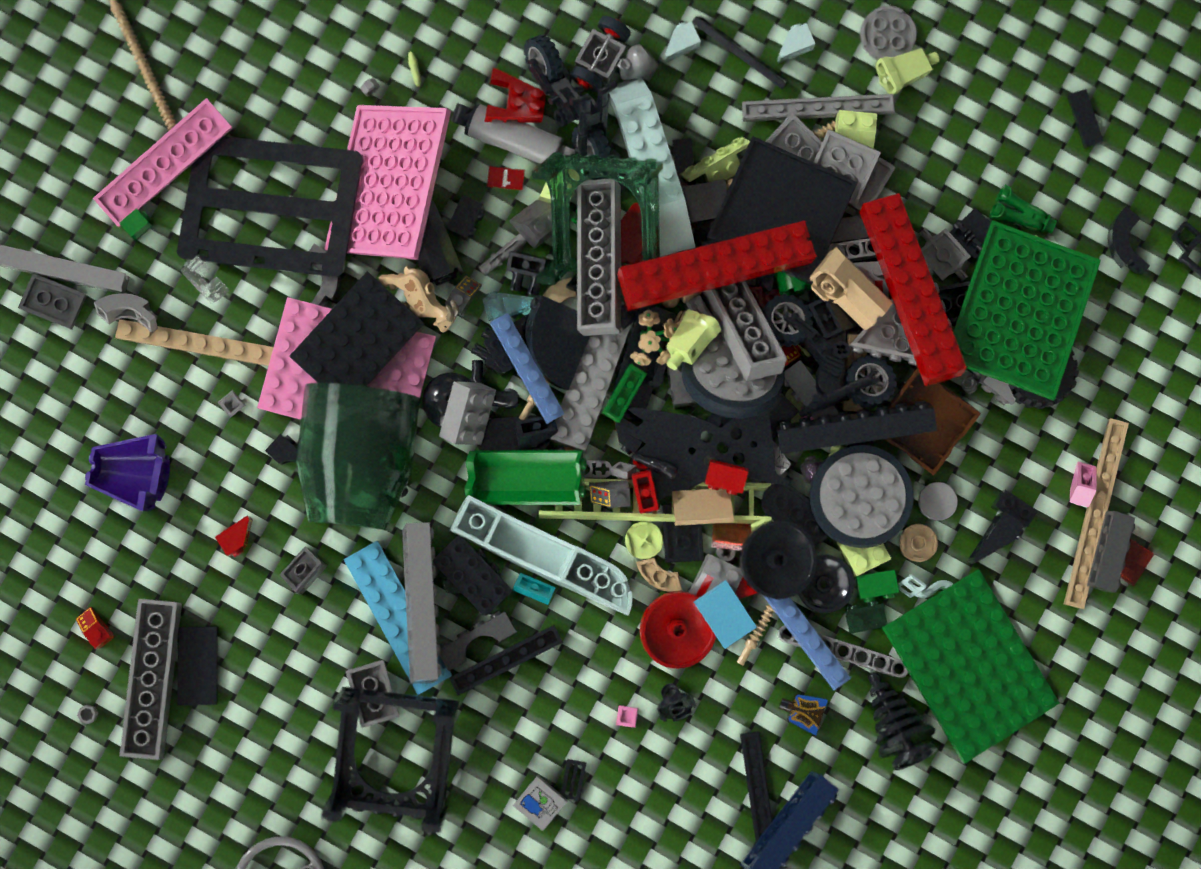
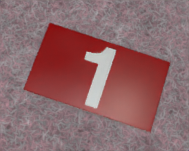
(505, 178)

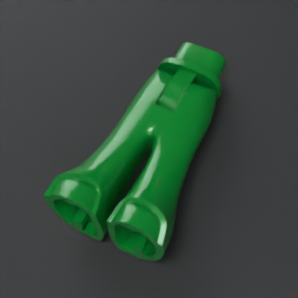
(1030, 215)

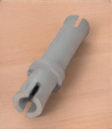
(497, 258)

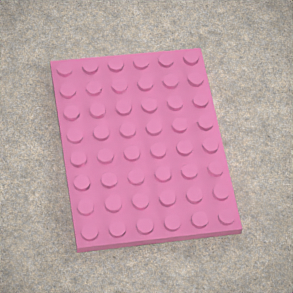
(396, 177)
(286, 380)

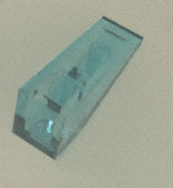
(498, 304)

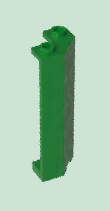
(526, 477)

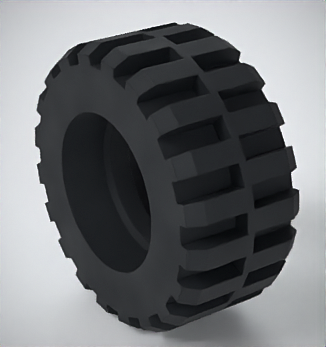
(1067, 384)

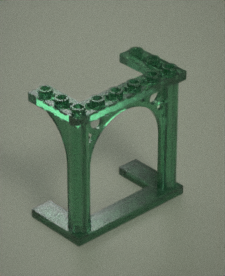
(556, 173)

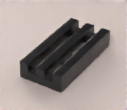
(576, 763)

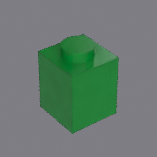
(136, 224)

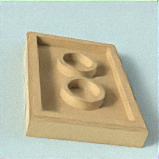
(702, 506)

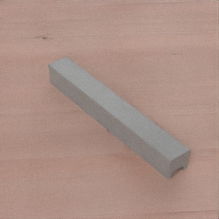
(63, 270)

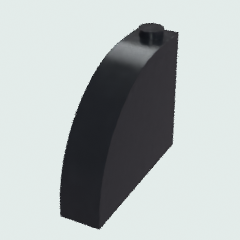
(554, 340)

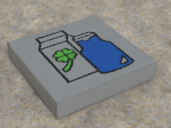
(540, 802)

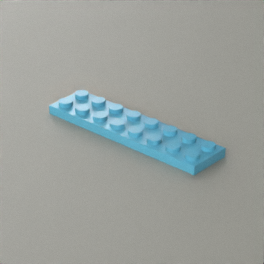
(387, 602)

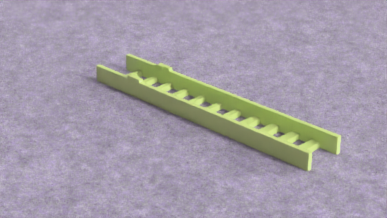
(636, 516)

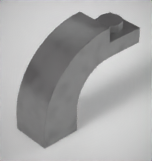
(330, 285)

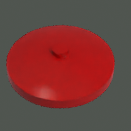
(675, 631)

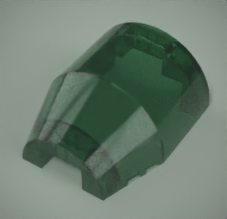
(355, 453)

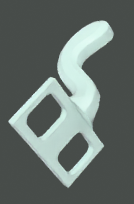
(920, 591)

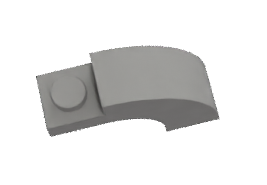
(126, 306)

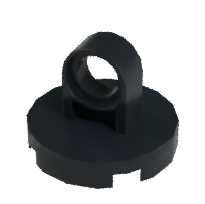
(675, 706)

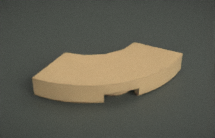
(560, 292)
(658, 577)

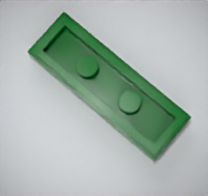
(624, 393)

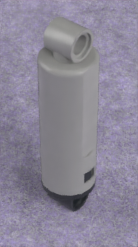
(509, 135)

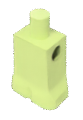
(904, 69)
(691, 338)

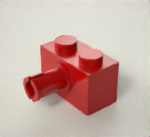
(726, 477)

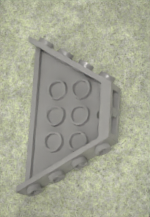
(888, 336)

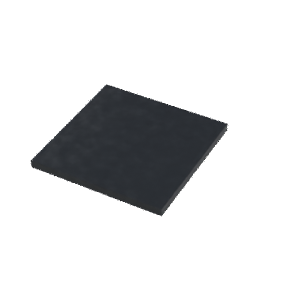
(780, 190)

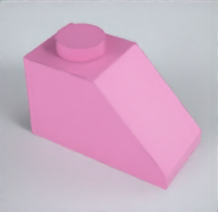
(1083, 484)

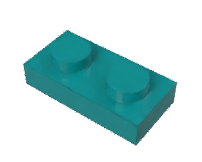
(534, 588)

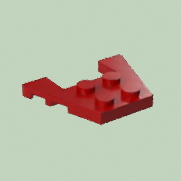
(523, 102)

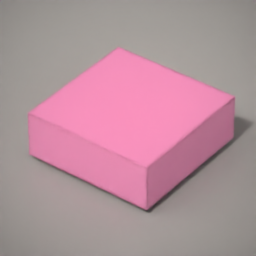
(626, 716)

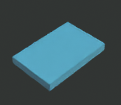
(725, 614)

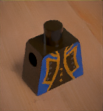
(804, 711)

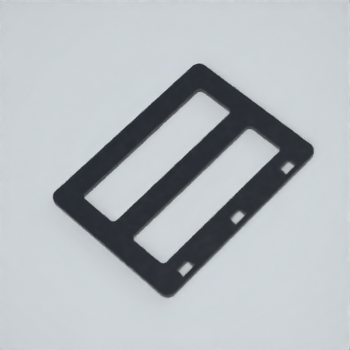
(279, 259)

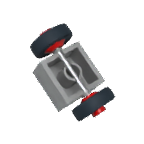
(600, 54)

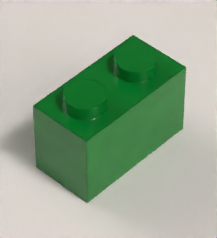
(876, 585)

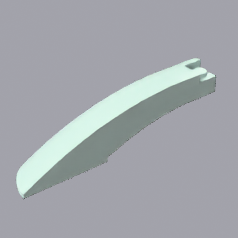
(543, 554)

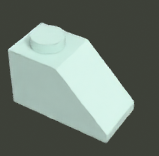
(682, 41)
(797, 42)

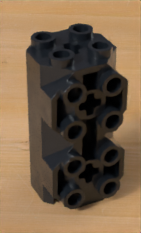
(437, 253)

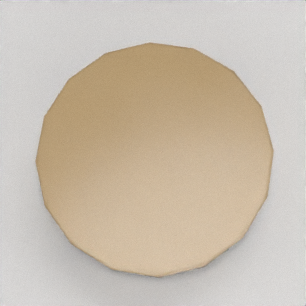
(918, 543)

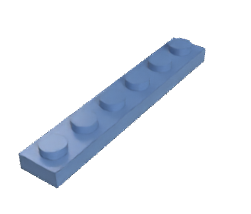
(527, 368)
(809, 641)

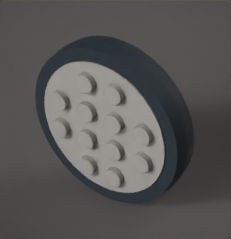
(721, 387)
(861, 496)

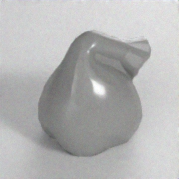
(637, 63)

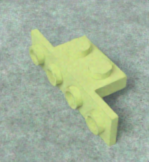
(719, 165)

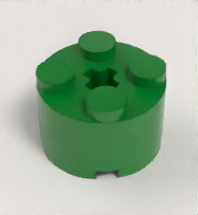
(790, 285)

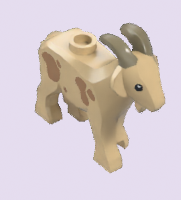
(421, 296)

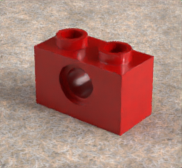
(645, 491)

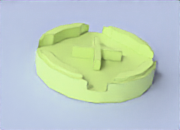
(644, 540)

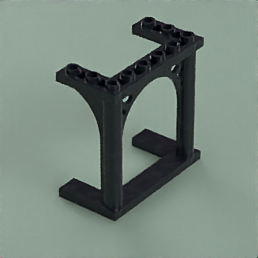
(341, 797)

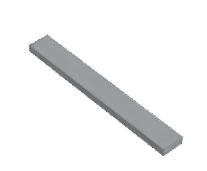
(816, 107)

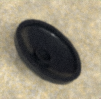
(436, 393)
(838, 589)

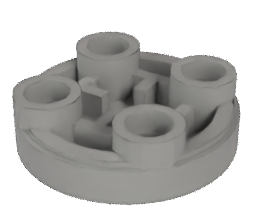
(938, 501)

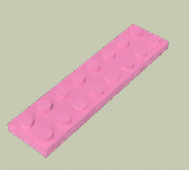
(163, 162)

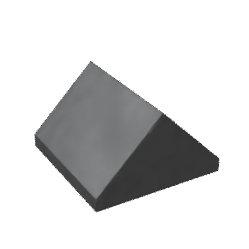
(303, 570)

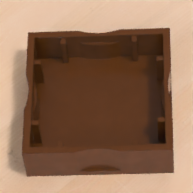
(952, 416)

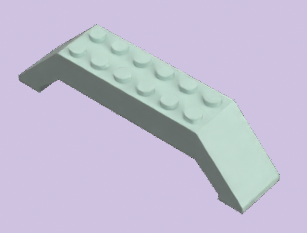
(646, 140)

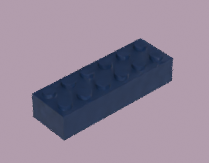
(791, 824)

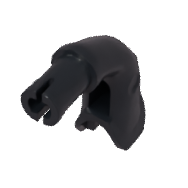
(508, 398)

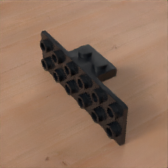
(655, 371)

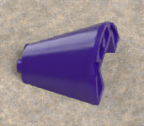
(131, 471)

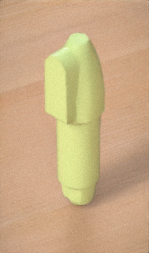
(413, 64)

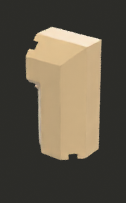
(849, 288)

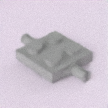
(944, 254)

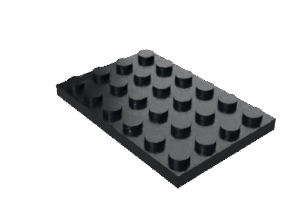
(357, 336)

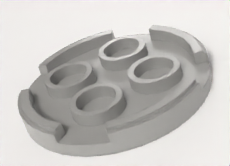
(888, 32)

